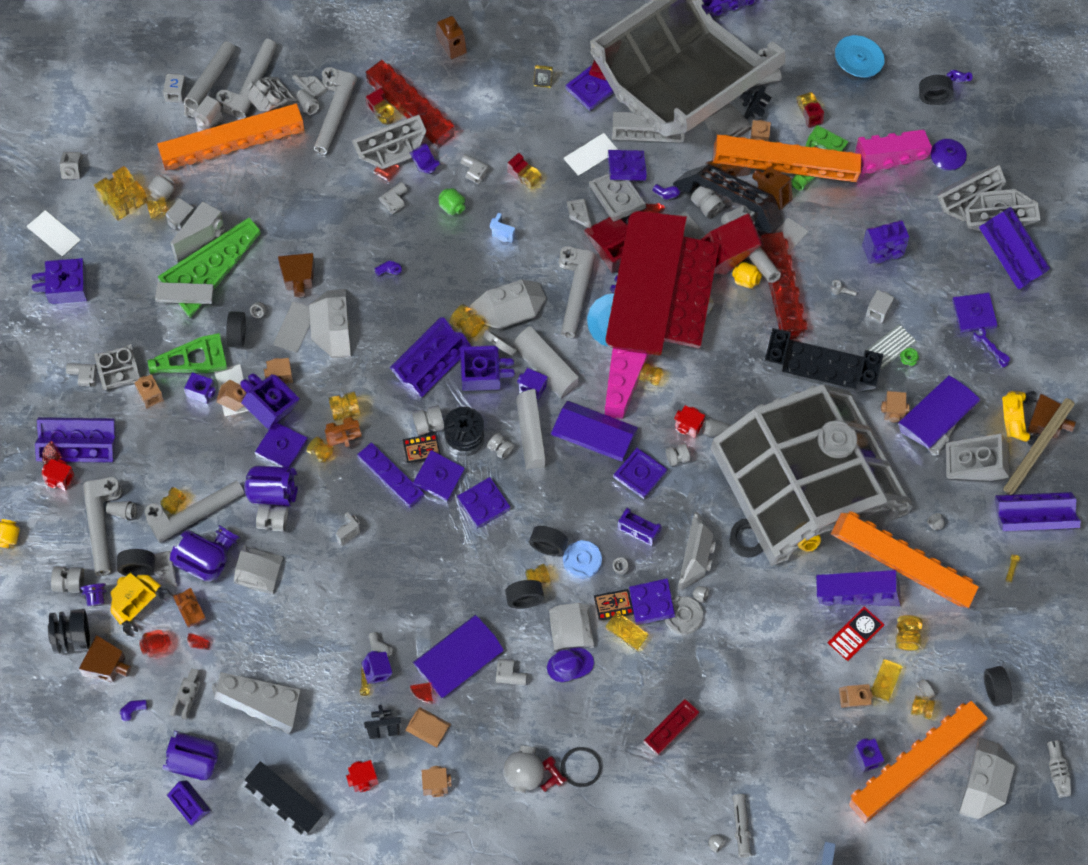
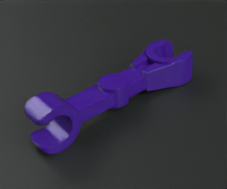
(1001, 357)

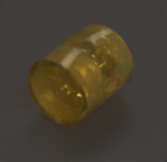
(467, 321)
(344, 406)
(908, 633)

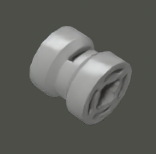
(500, 445)
(677, 454)

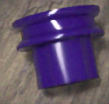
(225, 538)
(91, 590)

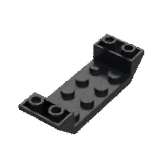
(735, 189)
(822, 364)

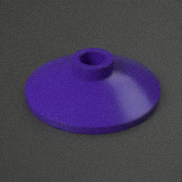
(945, 159)

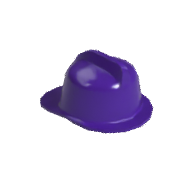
(570, 664)

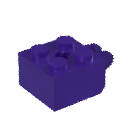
(885, 242)
(63, 281)
(481, 368)
(268, 399)

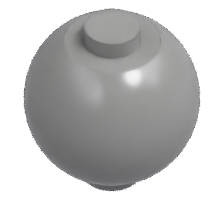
(523, 769)

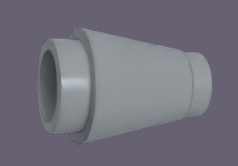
(307, 102)
(714, 427)
(124, 509)

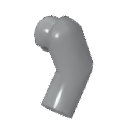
(376, 645)

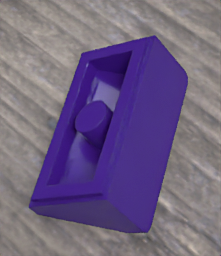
(188, 802)

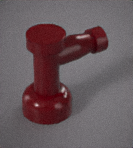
(557, 778)

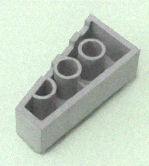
(259, 699)

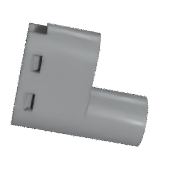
(477, 169)
(391, 198)
(85, 372)
(506, 675)

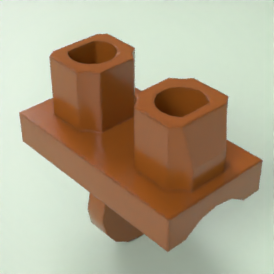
(342, 433)
(189, 608)

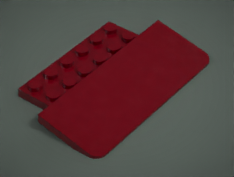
(660, 285)

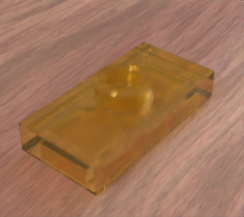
(626, 631)
(885, 681)

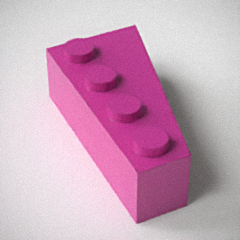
(892, 150)
(623, 380)

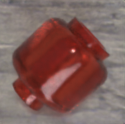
(154, 643)

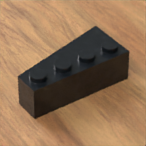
(281, 798)

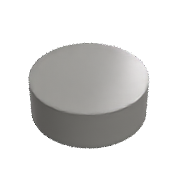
(925, 689)

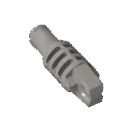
(1059, 770)

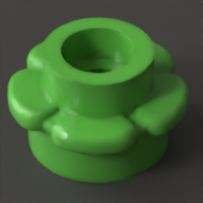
(911, 353)

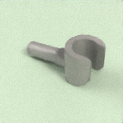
(839, 289)

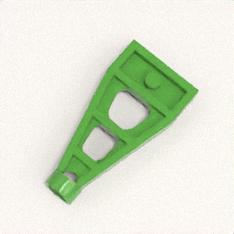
(825, 140)
(213, 361)

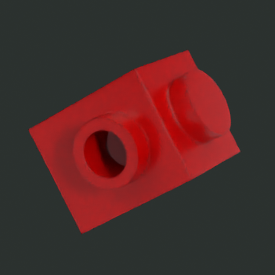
(689, 421)
(57, 474)
(361, 776)

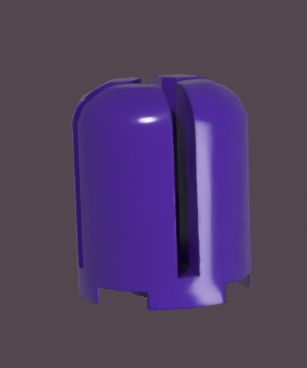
(271, 485)
(199, 556)
(191, 756)

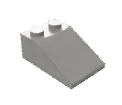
(199, 230)
(978, 458)

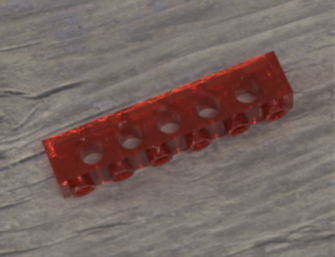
(377, 77)
(776, 243)

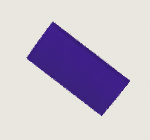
(938, 412)

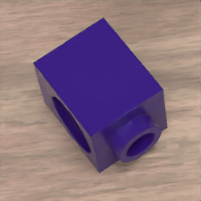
(532, 380)
(196, 381)
(376, 667)
(868, 763)

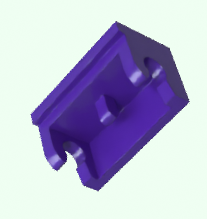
(638, 527)

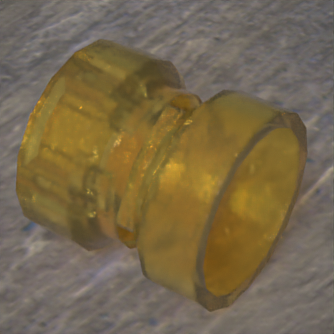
(157, 207)
(651, 374)
(320, 449)
(173, 500)
(540, 574)
(917, 707)

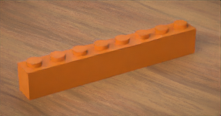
(230, 137)
(787, 158)
(904, 559)
(917, 761)

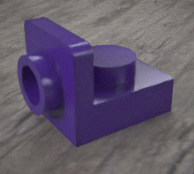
(424, 159)

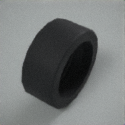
(936, 82)
(236, 329)
(548, 541)
(738, 548)
(135, 562)
(524, 594)
(998, 686)

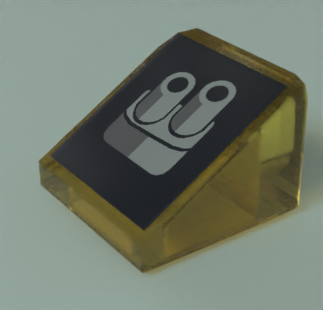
(543, 76)

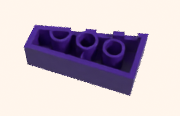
(859, 588)

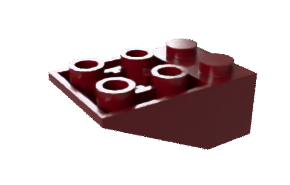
(608, 241)
(736, 242)

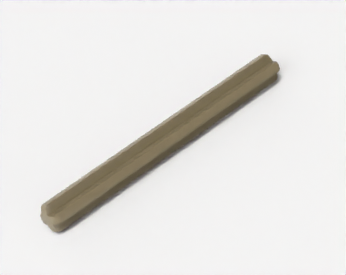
(1038, 447)

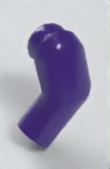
(958, 76)
(666, 193)
(389, 267)
(130, 707)

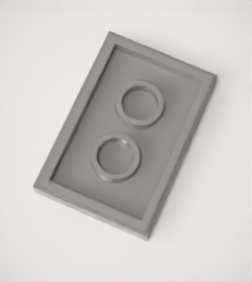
(617, 196)

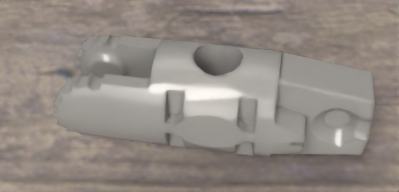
(189, 685)

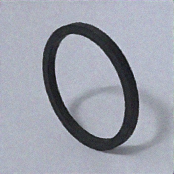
(587, 750)

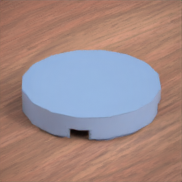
(582, 559)

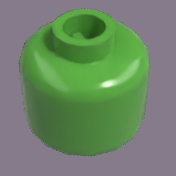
(451, 201)

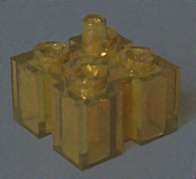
(120, 193)

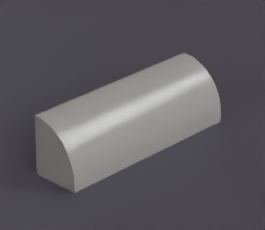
(631, 127)
(546, 361)
(530, 430)

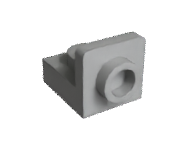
(70, 165)
(349, 531)

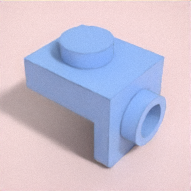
(502, 231)

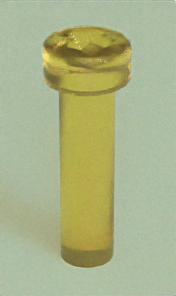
(1014, 559)
(364, 691)

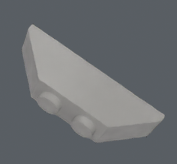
(391, 143)
(960, 194)
(991, 203)
(510, 303)
(330, 323)
(697, 553)
(987, 780)

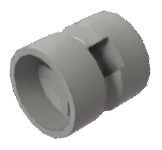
(708, 201)
(428, 420)
(272, 517)
(67, 579)

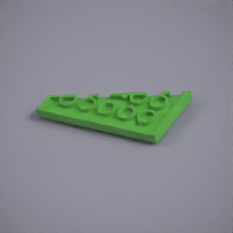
(212, 261)

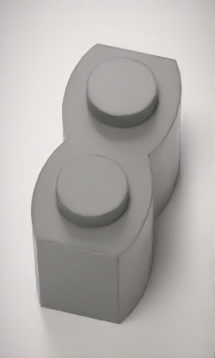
(208, 114)

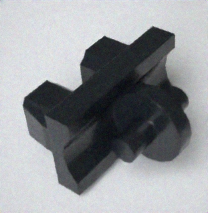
(752, 101)
(373, 726)

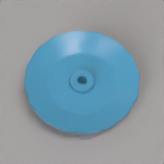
(859, 56)
(599, 317)

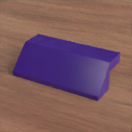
(1014, 248)
(430, 357)
(594, 430)
(77, 438)
(1037, 511)
(458, 656)

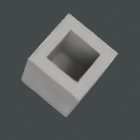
(174, 88)
(179, 214)
(879, 306)

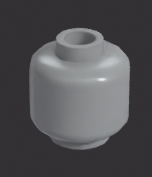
(161, 187)

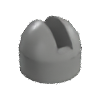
(258, 314)
(936, 521)
(616, 567)
(701, 593)
(716, 842)

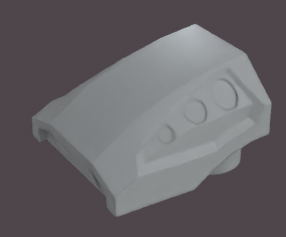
(269, 94)
(728, 122)
(117, 367)
(257, 569)
(571, 626)

